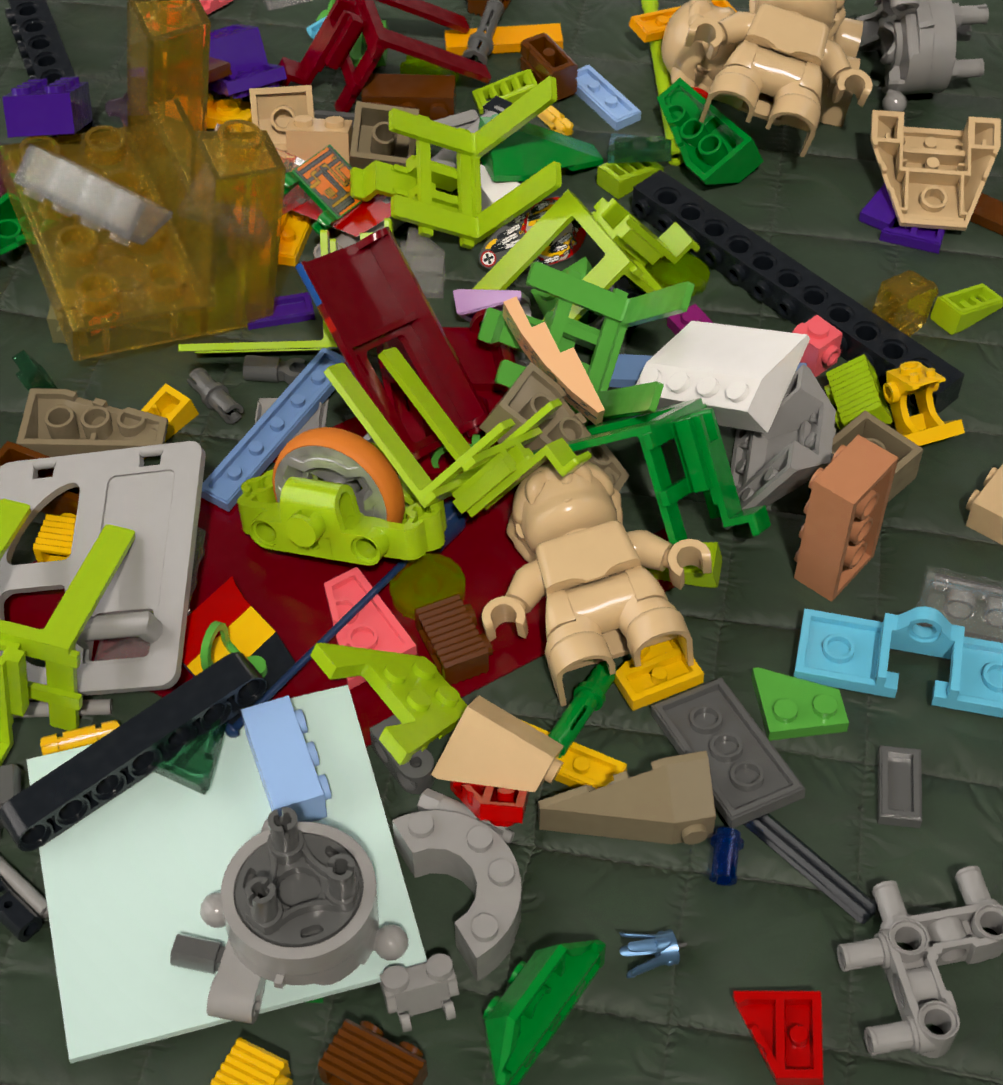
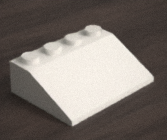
(729, 367)

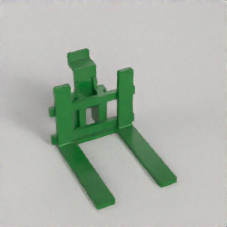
(701, 457)

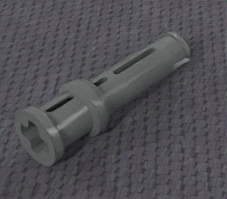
(491, 15)

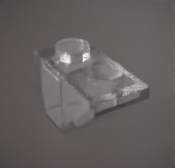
(426, 263)

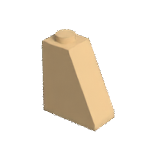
(498, 751)

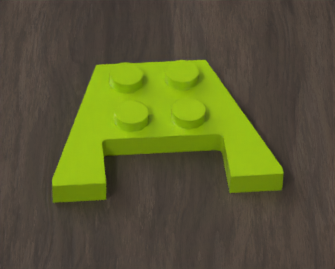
(407, 686)

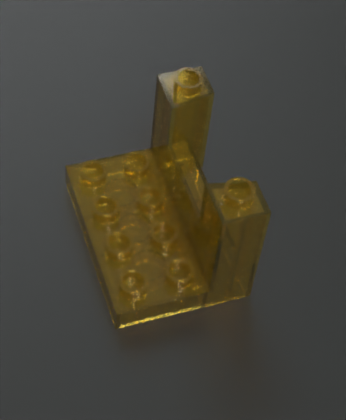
(220, 249)

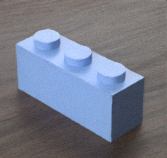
(286, 759)

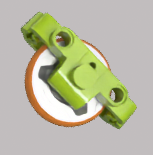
(338, 502)

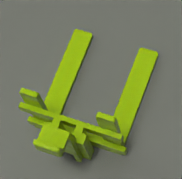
(414, 186)
(615, 230)
(327, 246)
(486, 472)
(58, 639)

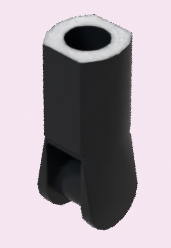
(17, 915)

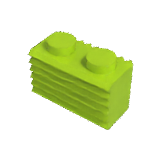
(855, 390)

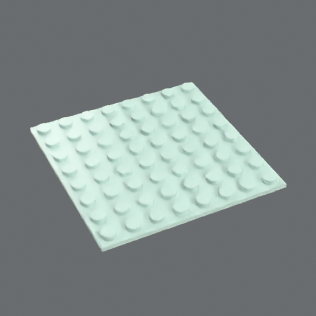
(153, 853)

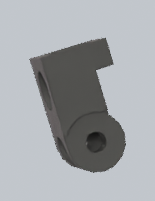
(414, 775)

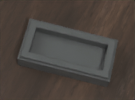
(899, 787)

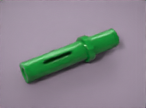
(588, 697)

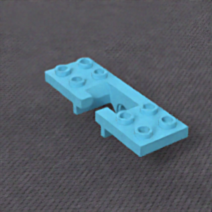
(855, 657)

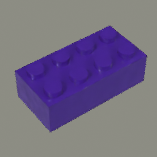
(47, 108)

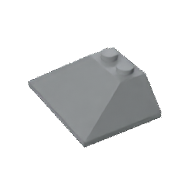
(793, 449)

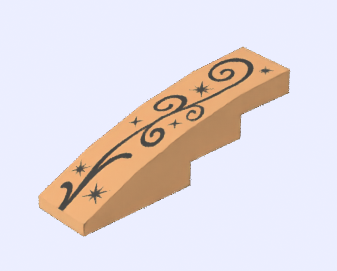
(562, 367)

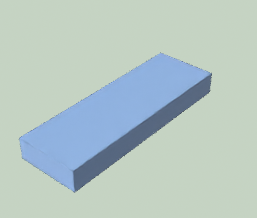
(605, 99)

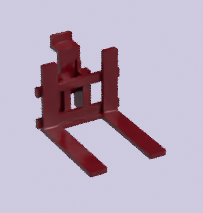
(350, 19)

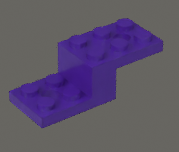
(245, 52)

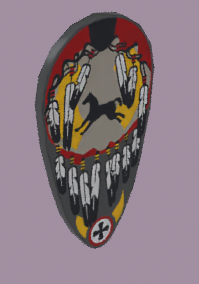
(560, 249)

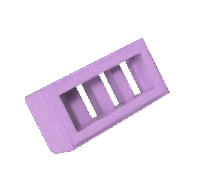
(473, 300)

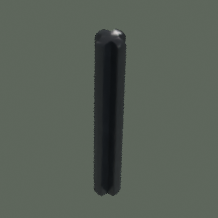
(813, 867)

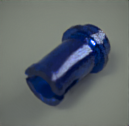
(726, 844)

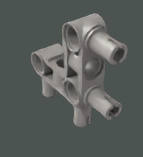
(914, 975)

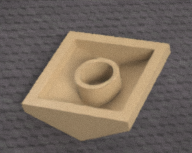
(276, 105)

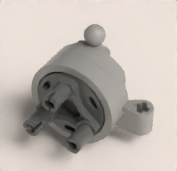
(294, 914)

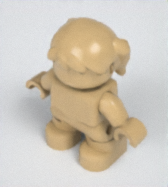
(780, 61)
(697, 71)
(590, 574)

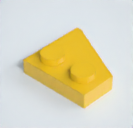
(660, 675)

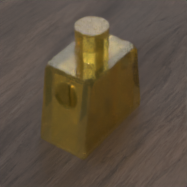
(907, 300)

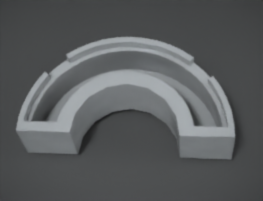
(483, 861)

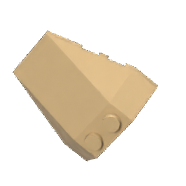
(934, 172)

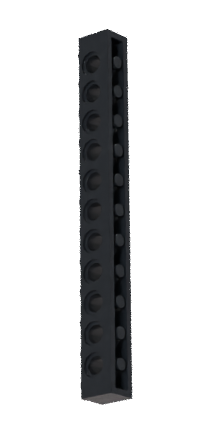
(785, 283)

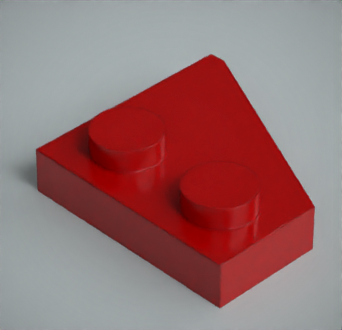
(495, 804)
(786, 1032)

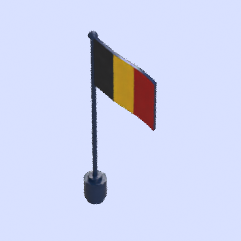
(256, 637)

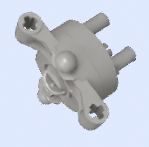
(920, 45)

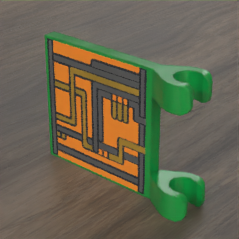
(327, 183)

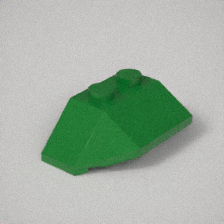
(537, 1005)

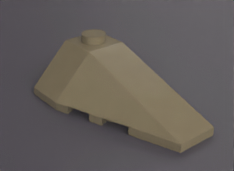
(530, 394)
(65, 424)
(656, 806)

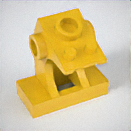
(923, 381)

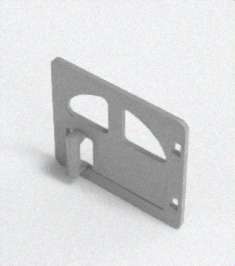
(154, 575)

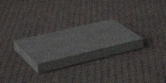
(744, 765)

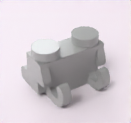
(420, 989)

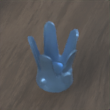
(661, 945)

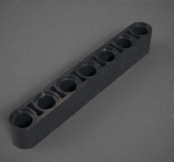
(130, 751)

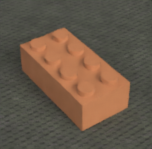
(844, 516)

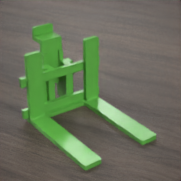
(606, 343)

